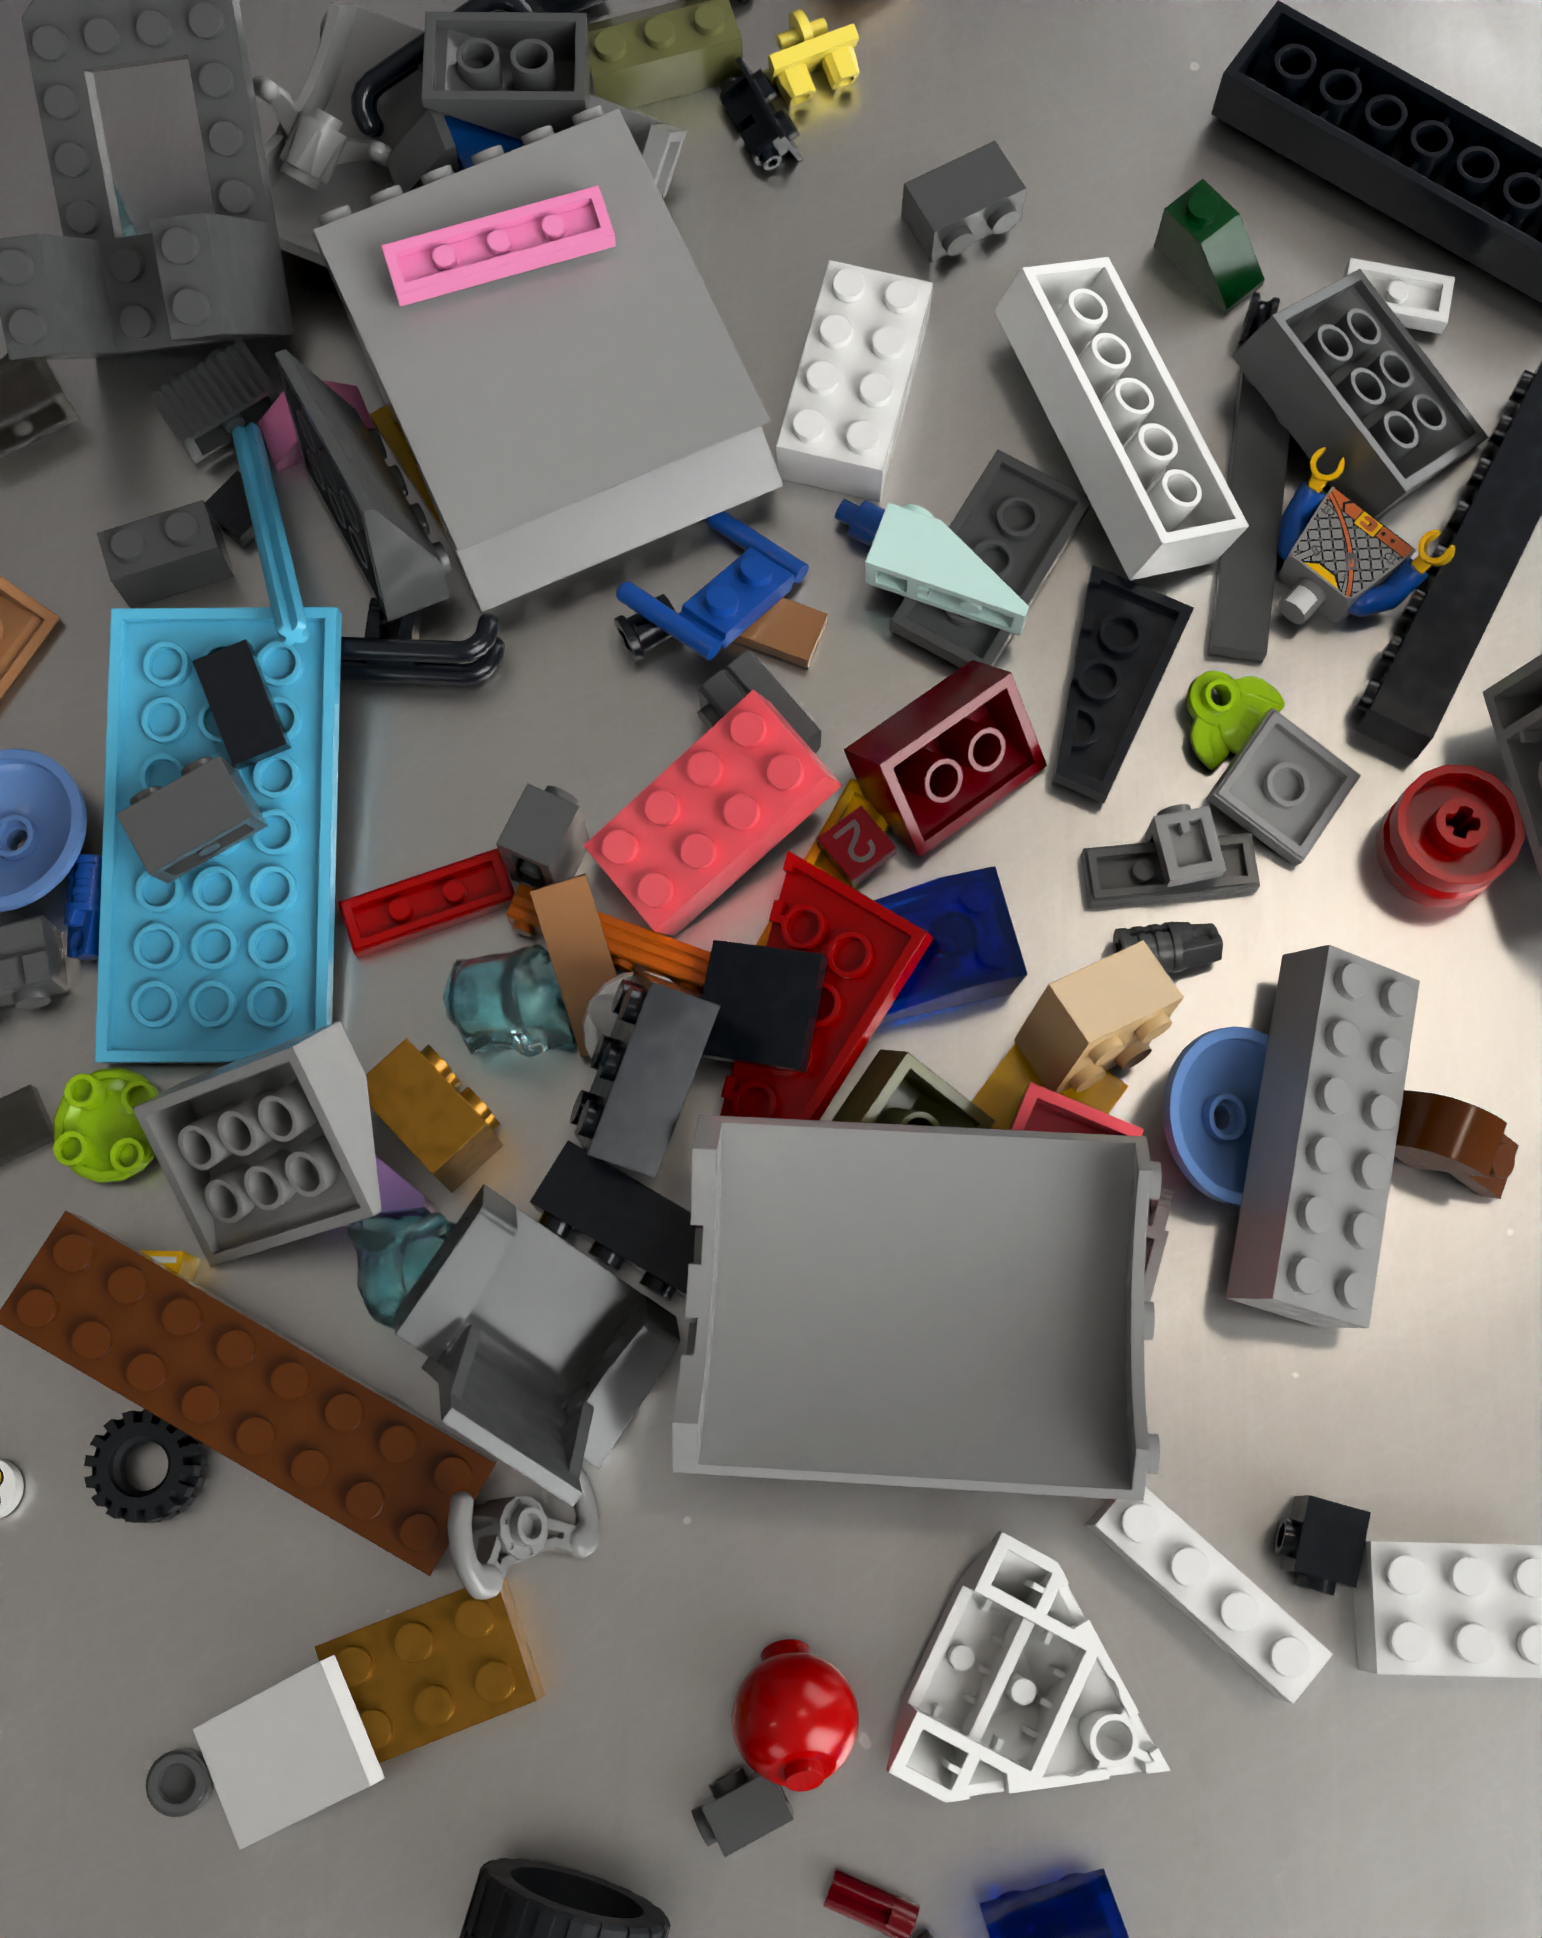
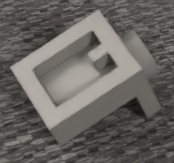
(1186, 844)

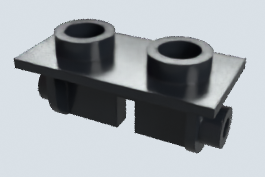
(750, 99)

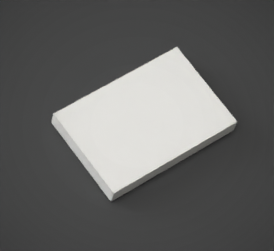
(288, 1752)

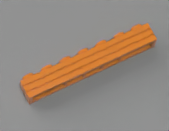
(628, 944)

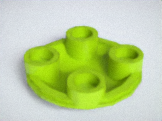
(98, 1128)

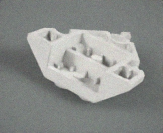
(1016, 1689)

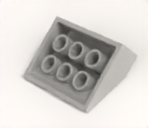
(269, 1145)

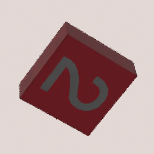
(856, 846)

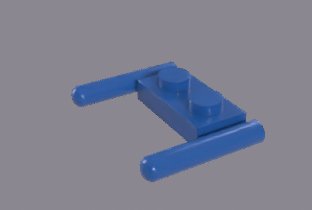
(730, 599)

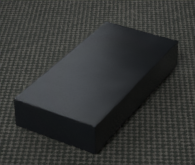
(241, 704)

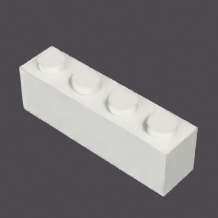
(1211, 1593)

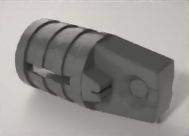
(1174, 943)

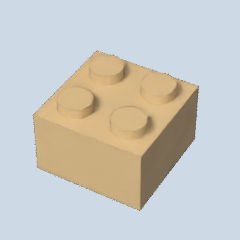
(1098, 1019)

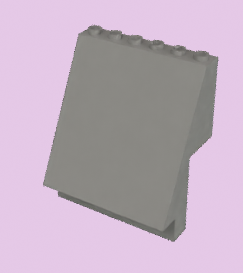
(564, 399)

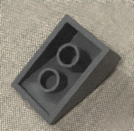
(507, 69)

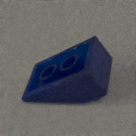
(972, 946)

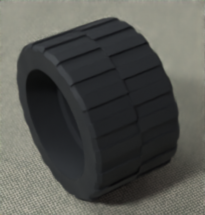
(556, 1902)

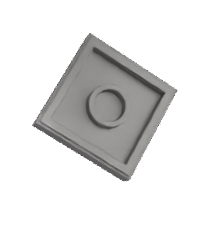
(1283, 787)

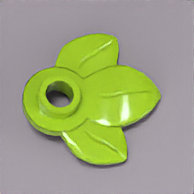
(1226, 727)

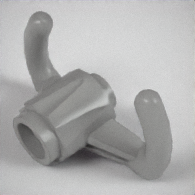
(314, 140)
(510, 1529)

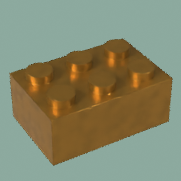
(436, 1669)

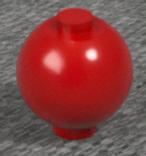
(794, 1717)

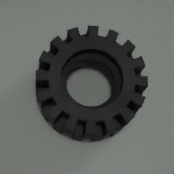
(109, 1468)

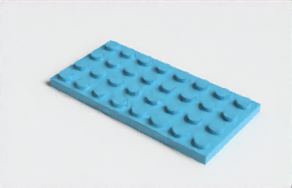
(246, 939)

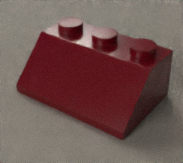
(947, 755)

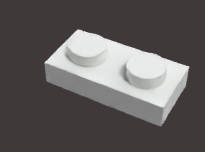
(1415, 296)

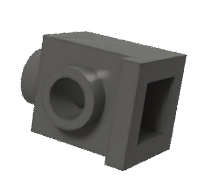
(741, 1810)

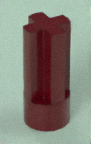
(871, 1906)

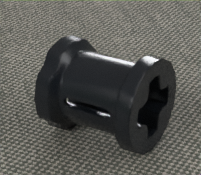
(640, 634)

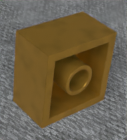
(419, 1103)

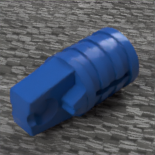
(83, 907)

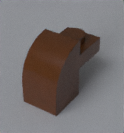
(1455, 1139)

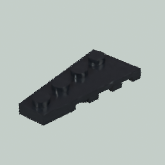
(1116, 670)

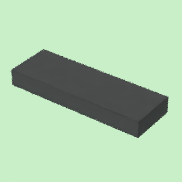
(1135, 875)

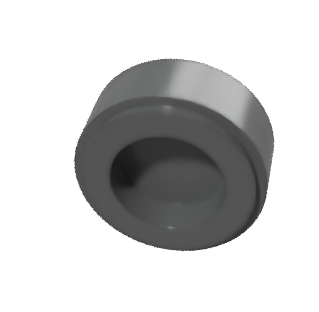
(179, 1782)

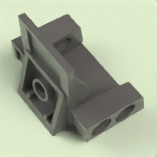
(533, 1344)

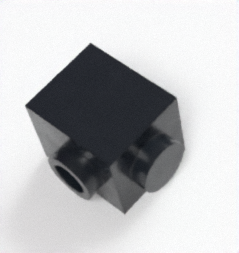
(1322, 1543)

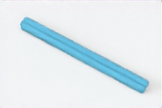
(270, 536)

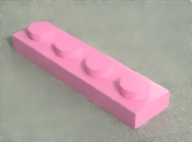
(499, 245)

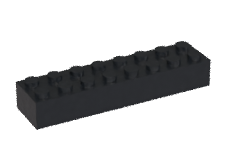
(1390, 142)

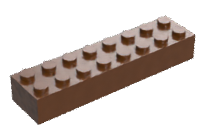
(244, 1390)

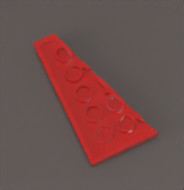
(867, 966)

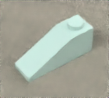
(932, 565)

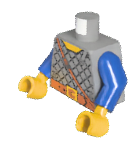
(1343, 556)

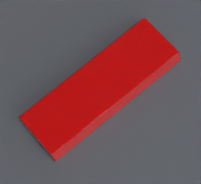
(427, 903)

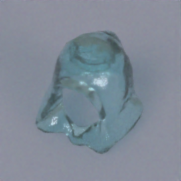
(508, 1003)
(393, 1257)

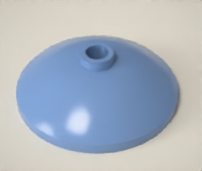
(49, 810)
(1220, 1078)

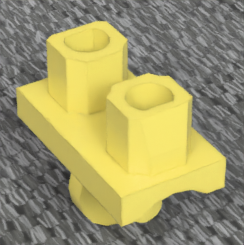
(810, 48)

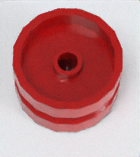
(1449, 836)

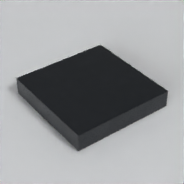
(765, 1003)

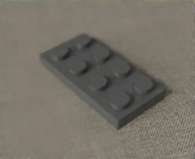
(1019, 529)

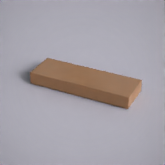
(574, 945)

